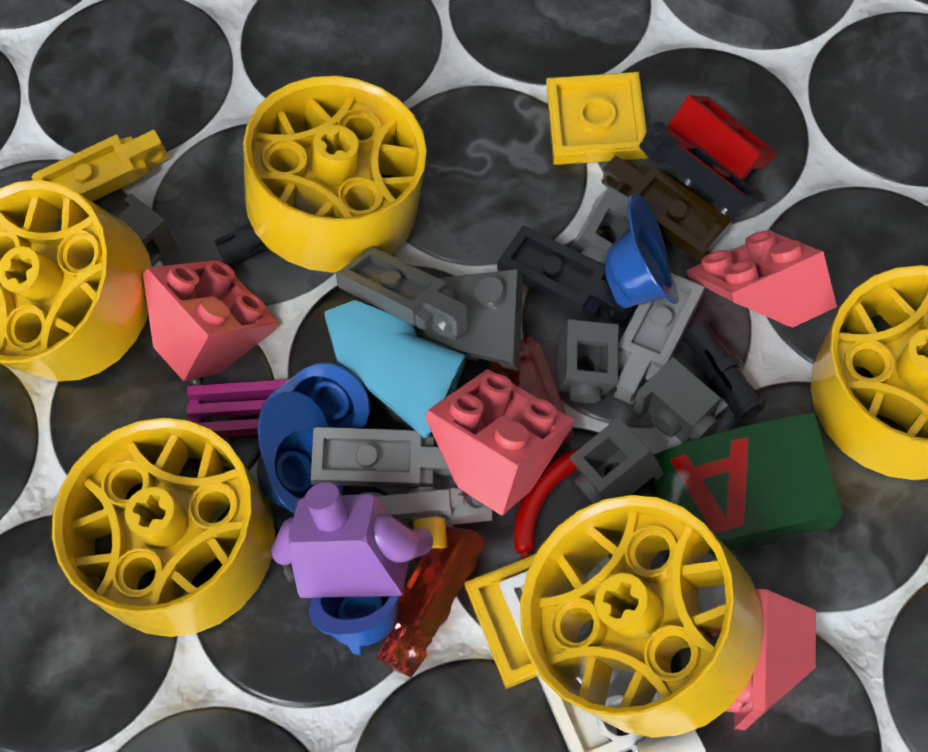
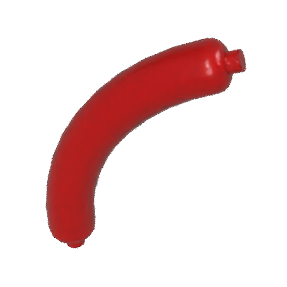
(531, 504)

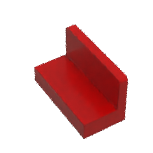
(721, 135)

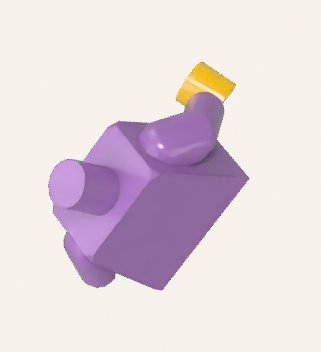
(351, 545)

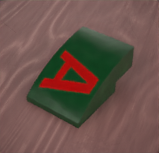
(754, 482)

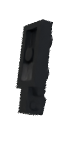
(701, 170)
(562, 275)

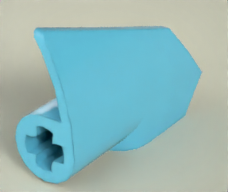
(393, 361)

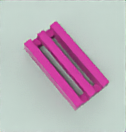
(230, 392)

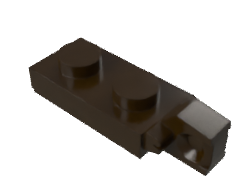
(680, 213)

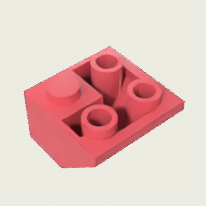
(770, 277)
(203, 317)
(496, 438)
(784, 658)

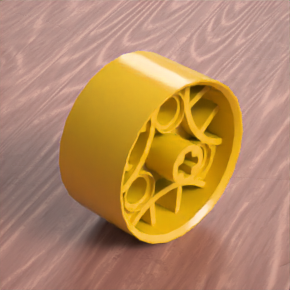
(320, 156)
(46, 283)
(899, 368)
(163, 527)
(640, 616)

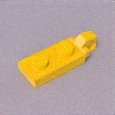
(107, 165)

